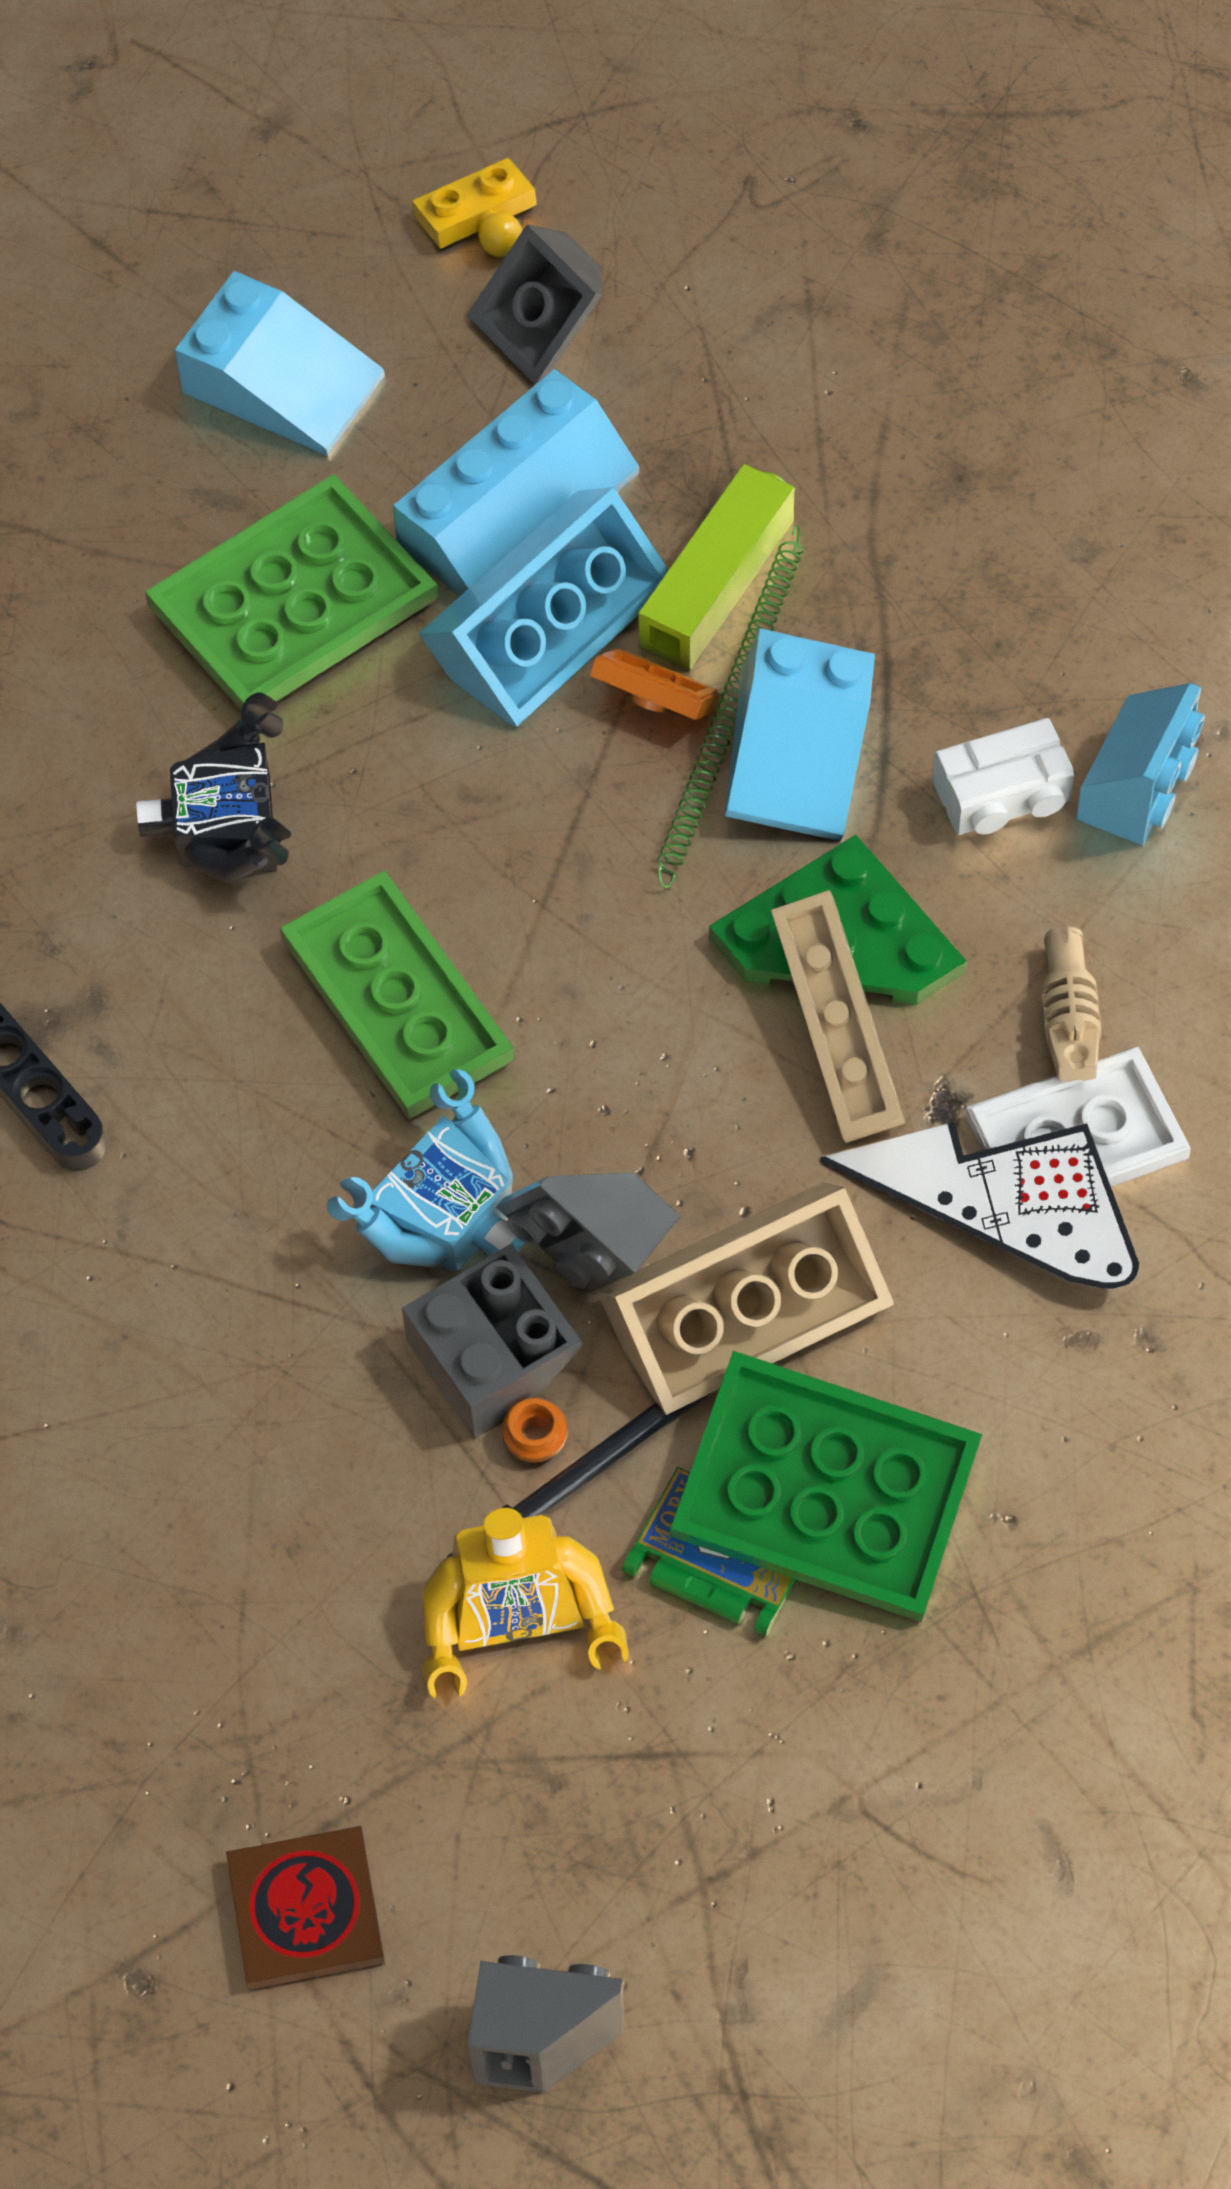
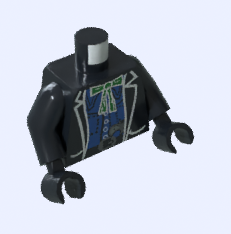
(224, 801)

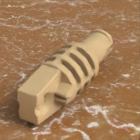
(1070, 1007)

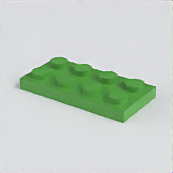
(396, 992)

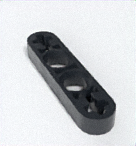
(36, 1069)

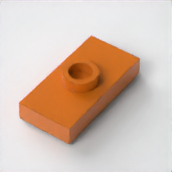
(655, 685)

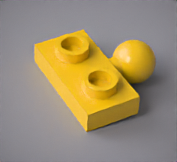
(480, 204)

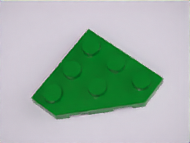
(888, 933)

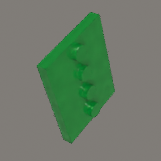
(826, 1486)

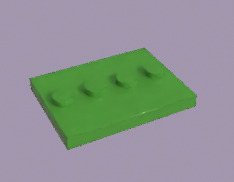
(292, 594)

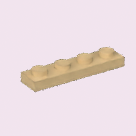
(838, 1016)

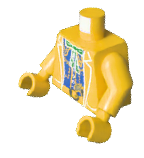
(513, 1585)

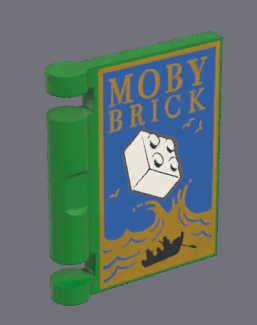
(702, 1575)

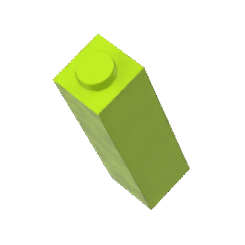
(716, 566)

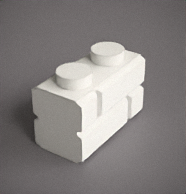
(1003, 777)

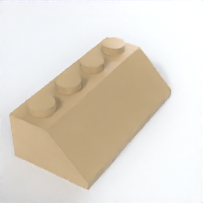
(746, 1290)

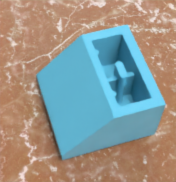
(1141, 761)

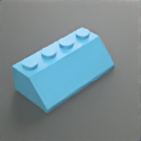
(510, 481)
(547, 605)

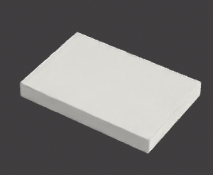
(1121, 1106)

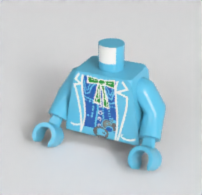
(441, 1194)

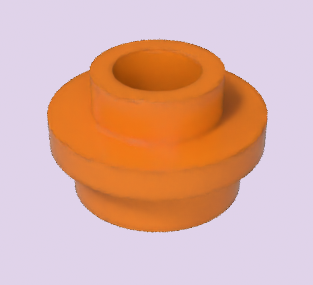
(534, 1413)

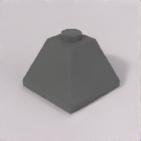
(538, 299)

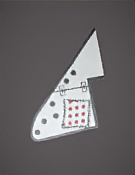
(1030, 1197)

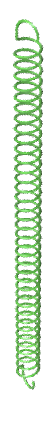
(708, 761)

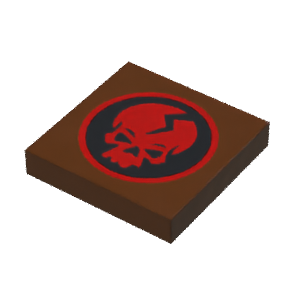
(305, 1908)

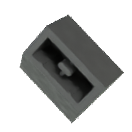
(590, 1224)
(490, 1338)
(540, 2022)

